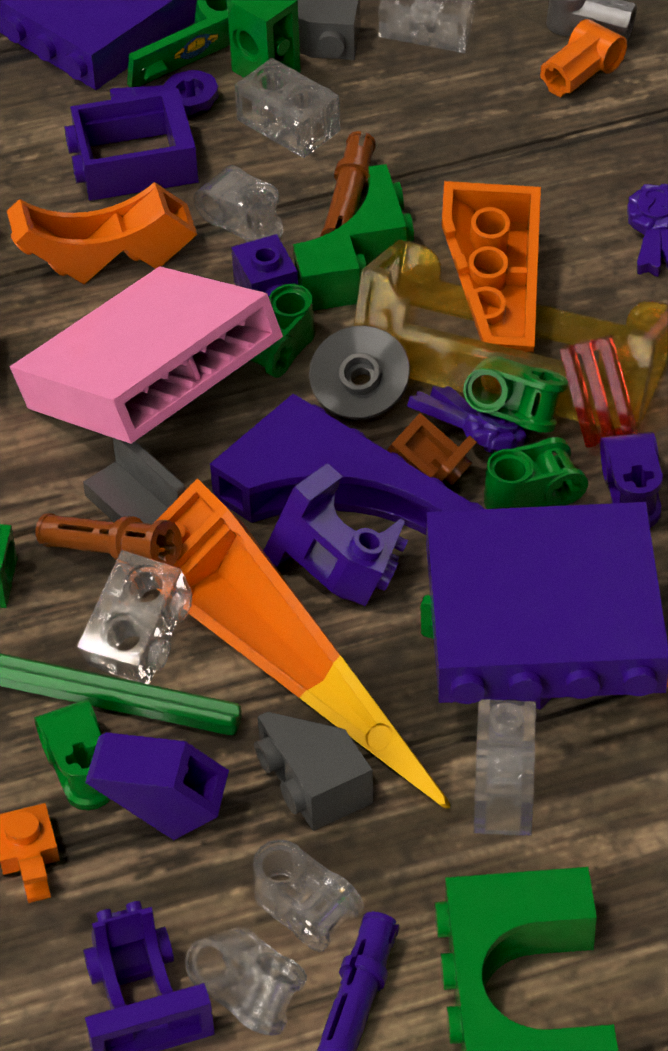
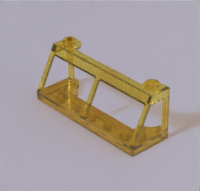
(449, 358)

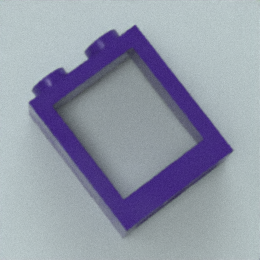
(129, 120)

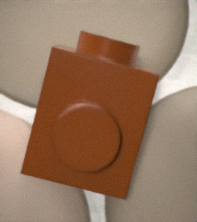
(432, 451)

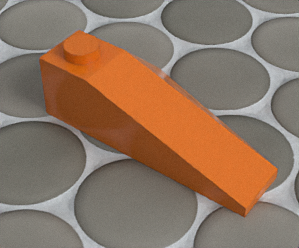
(495, 252)

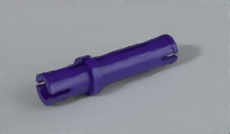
(362, 976)

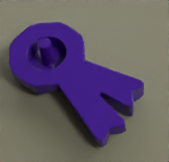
(195, 87)
(649, 215)
(486, 429)

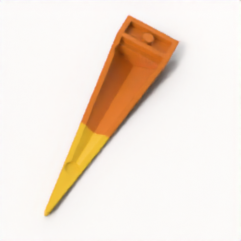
(261, 617)

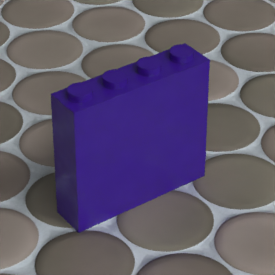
(92, 36)
(545, 603)

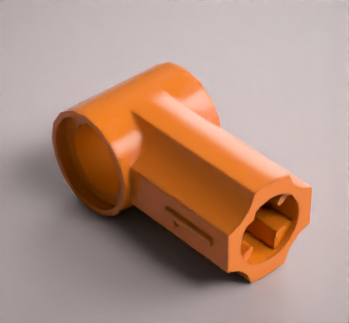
(587, 52)

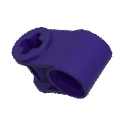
(633, 470)

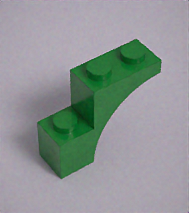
(334, 262)

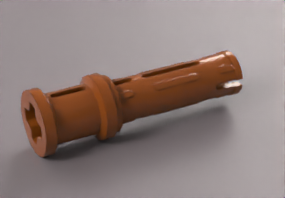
(111, 537)

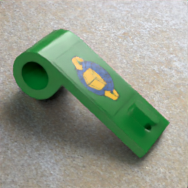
(183, 47)

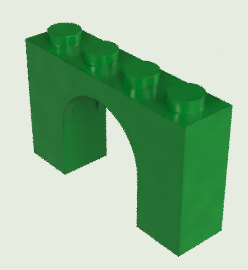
(504, 919)

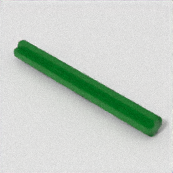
(120, 694)

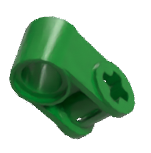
(296, 320)
(519, 394)
(532, 475)
(69, 745)

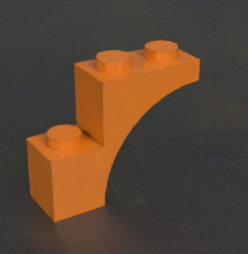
(82, 243)

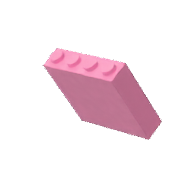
(146, 353)

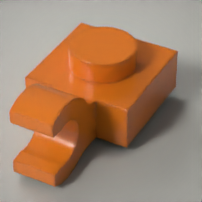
(27, 846)

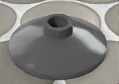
(356, 353)

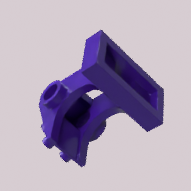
(328, 547)
(129, 950)

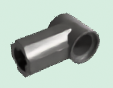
(612, 14)

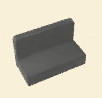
(133, 485)

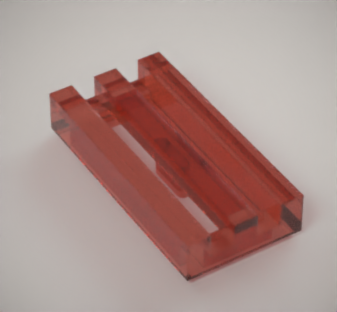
(580, 395)

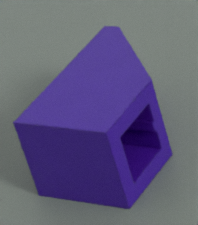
(158, 781)

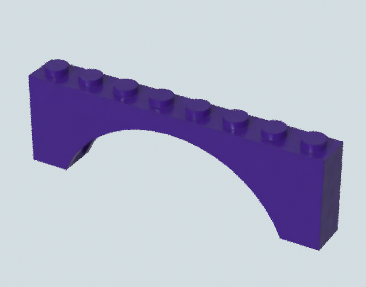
(300, 438)

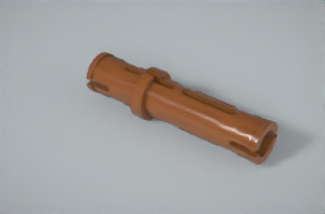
(351, 179)

